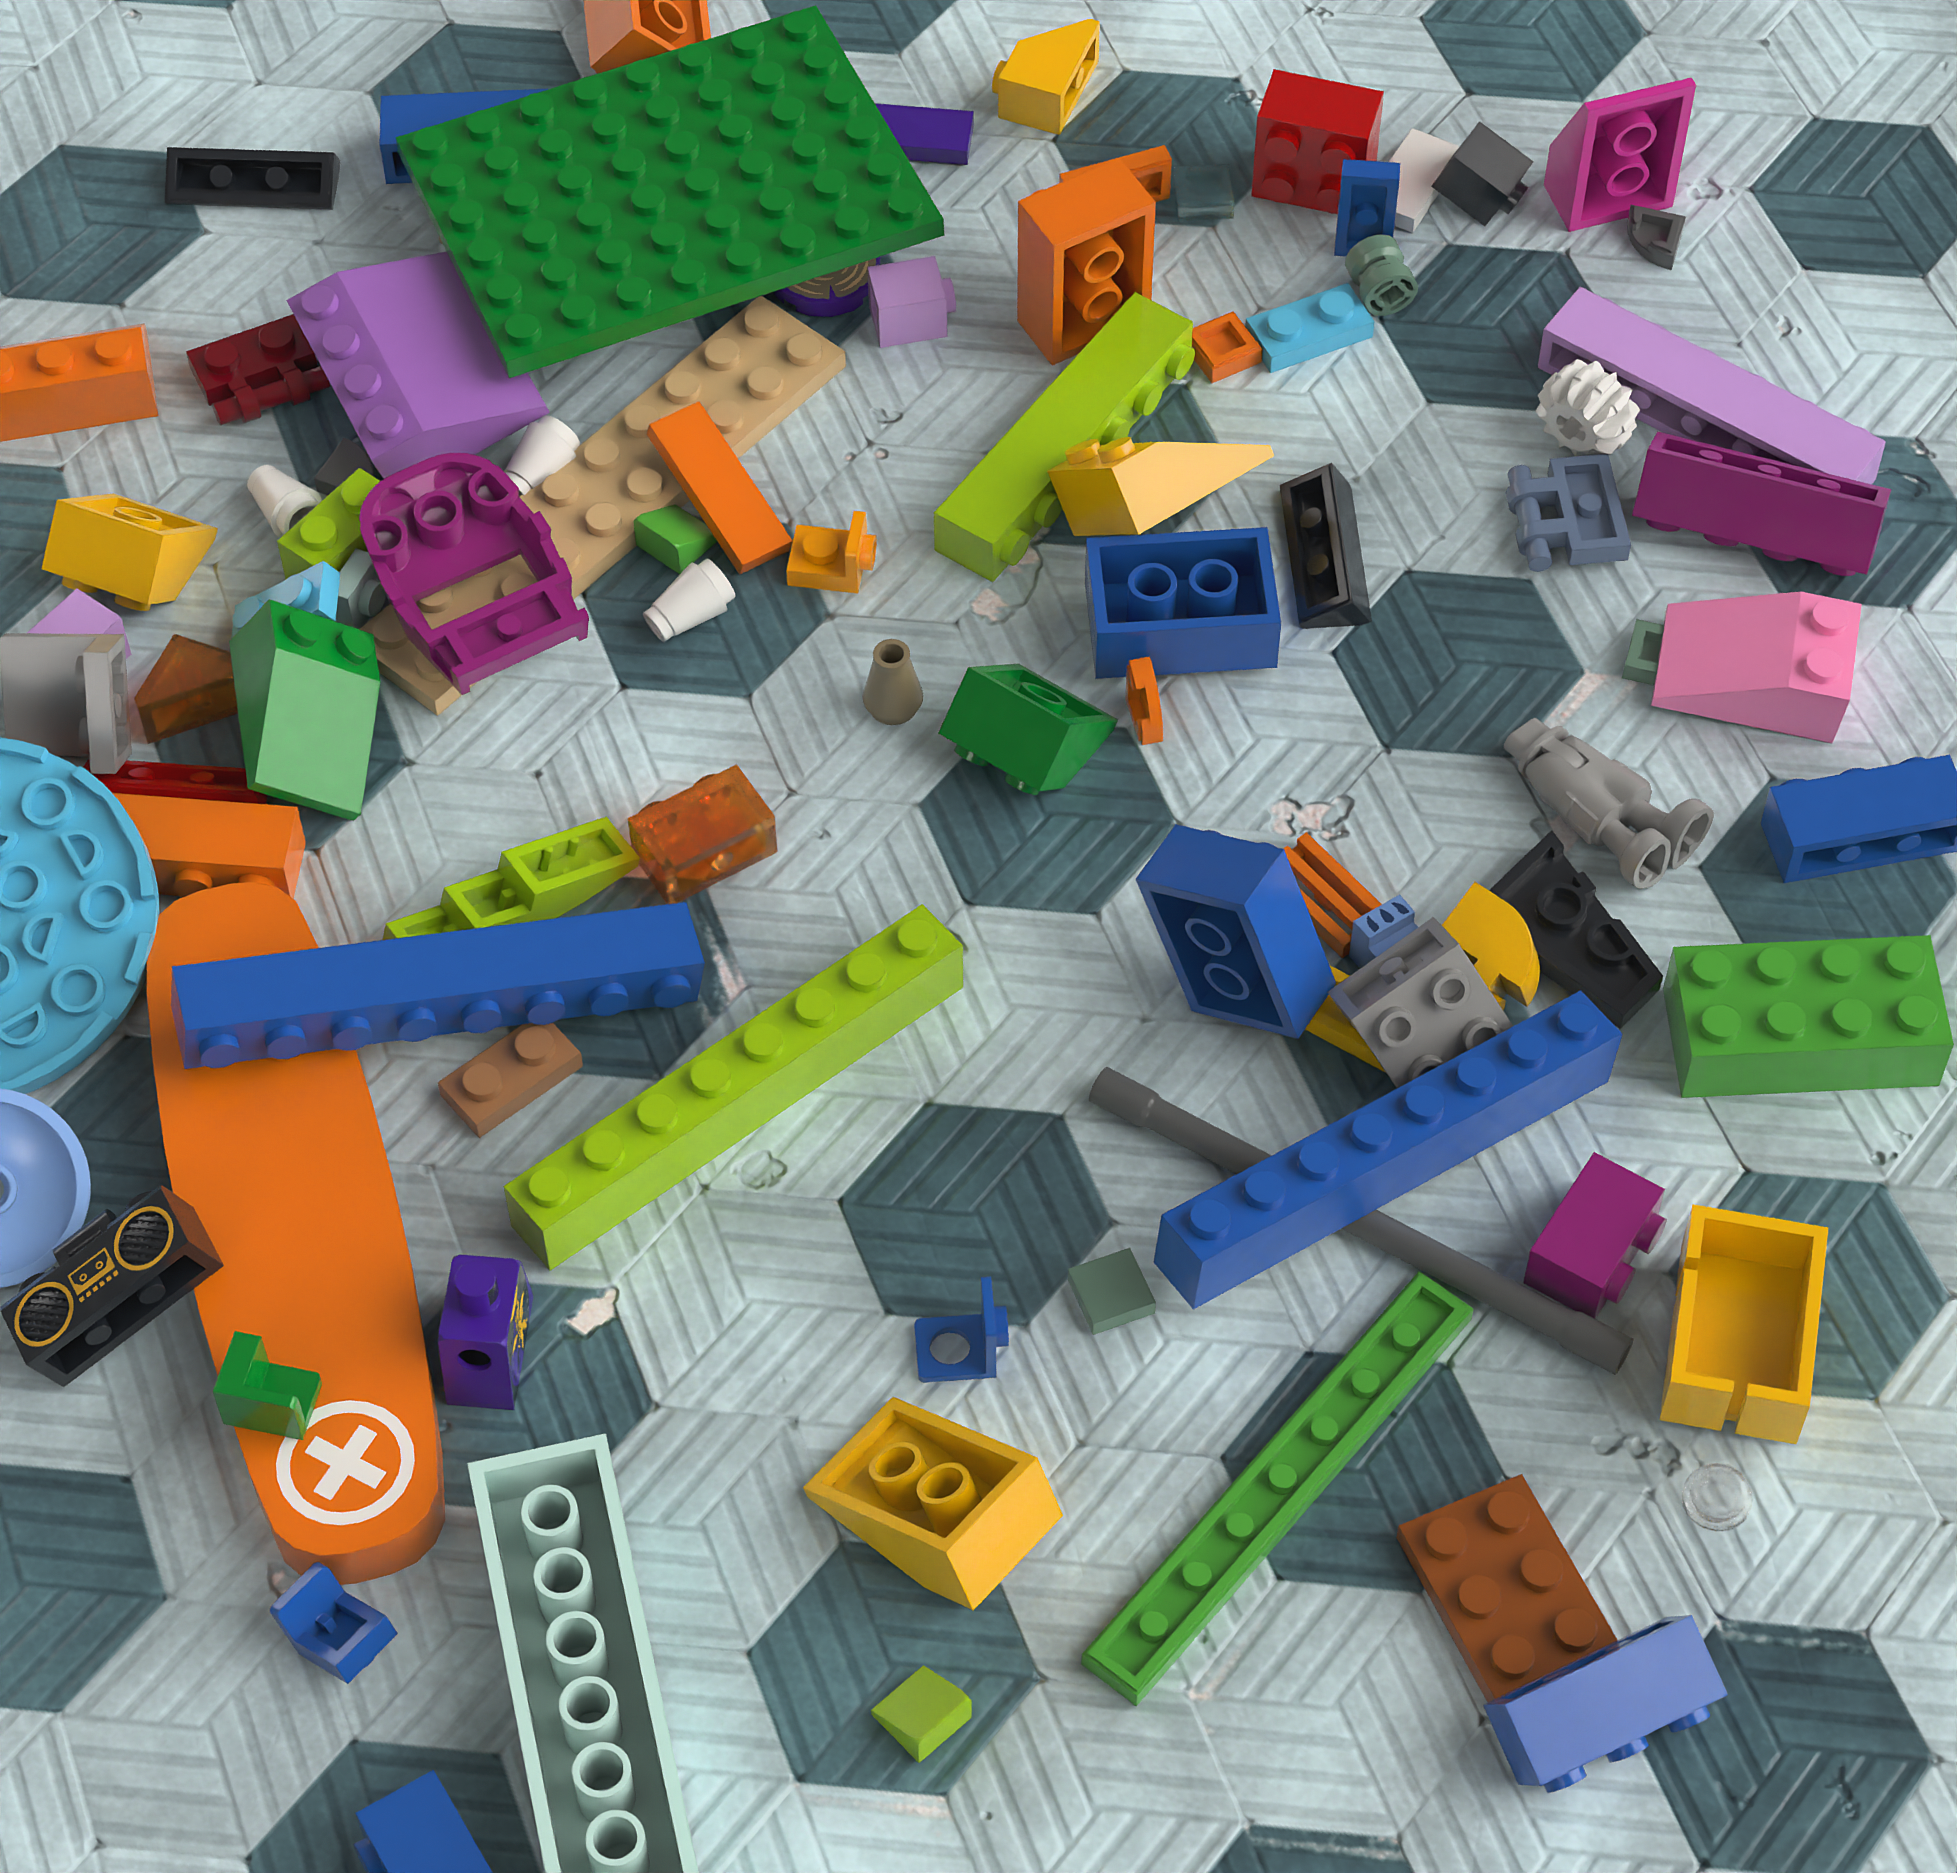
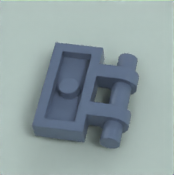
(1586, 507)

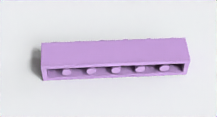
(1703, 395)

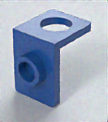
(981, 1331)

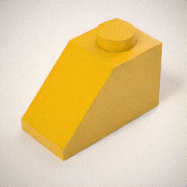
(1047, 76)

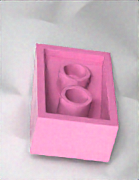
(1761, 661)

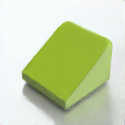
(923, 1712)

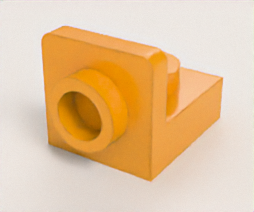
(831, 556)

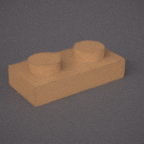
(509, 1075)

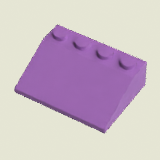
(413, 361)

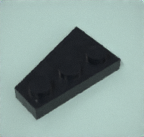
(1576, 935)

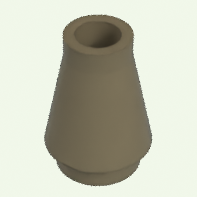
(892, 685)

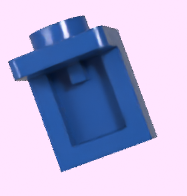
(331, 1624)

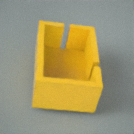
(1745, 1324)

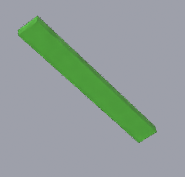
(1275, 1489)

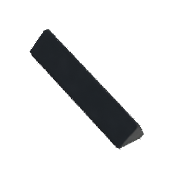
(251, 178)
(1325, 550)

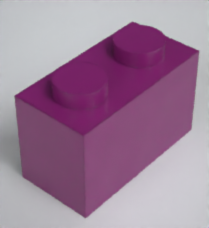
(1595, 1236)

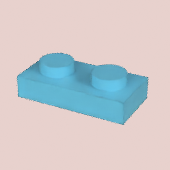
(1310, 327)
(310, 590)

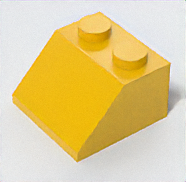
(124, 549)

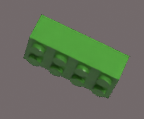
(1807, 1016)

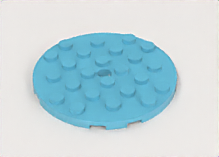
(71, 915)

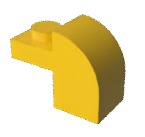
(1496, 944)

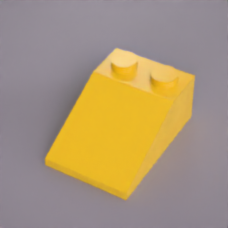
(1138, 485)
(938, 1500)

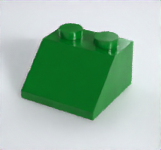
(1024, 726)

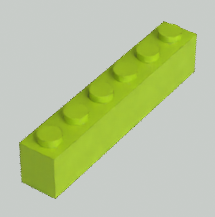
(1095, 397)

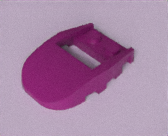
(447, 525)

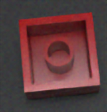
(1306, 134)

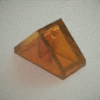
(186, 689)

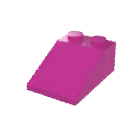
(1620, 155)

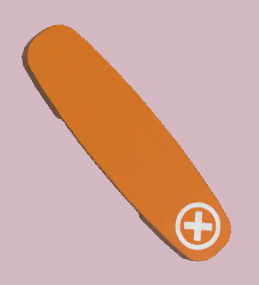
(312, 1255)

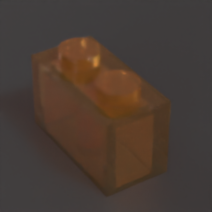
(703, 834)

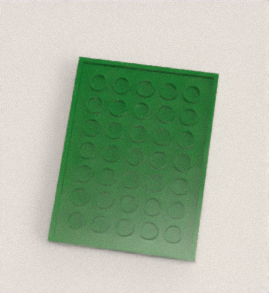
(666, 189)

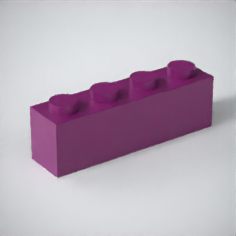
(1761, 504)

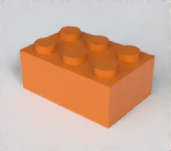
(1082, 256)

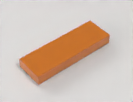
(719, 487)

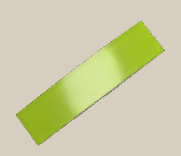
(530, 883)

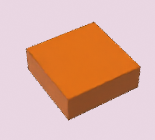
(1224, 347)

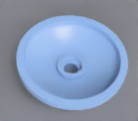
(43, 1186)

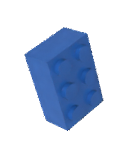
(1183, 601)
(1236, 930)

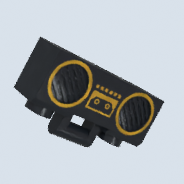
(109, 1284)

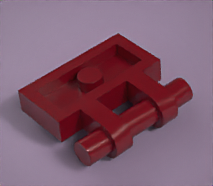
(257, 370)

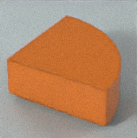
(1144, 701)

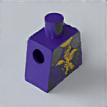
(487, 1312)

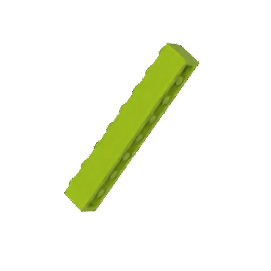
(734, 1087)

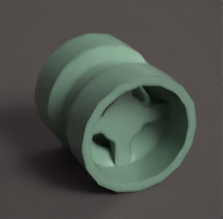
(1381, 276)

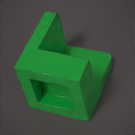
(262, 1393)

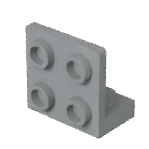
(68, 695)
(1420, 1004)

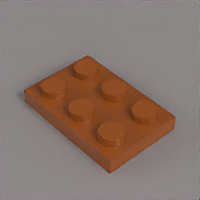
(1504, 1586)

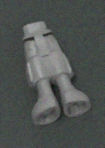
(1604, 799)

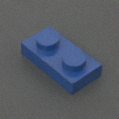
(1366, 202)

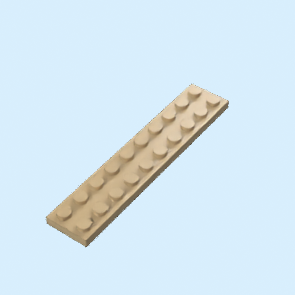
(747, 382)

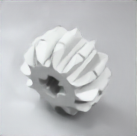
(1587, 409)

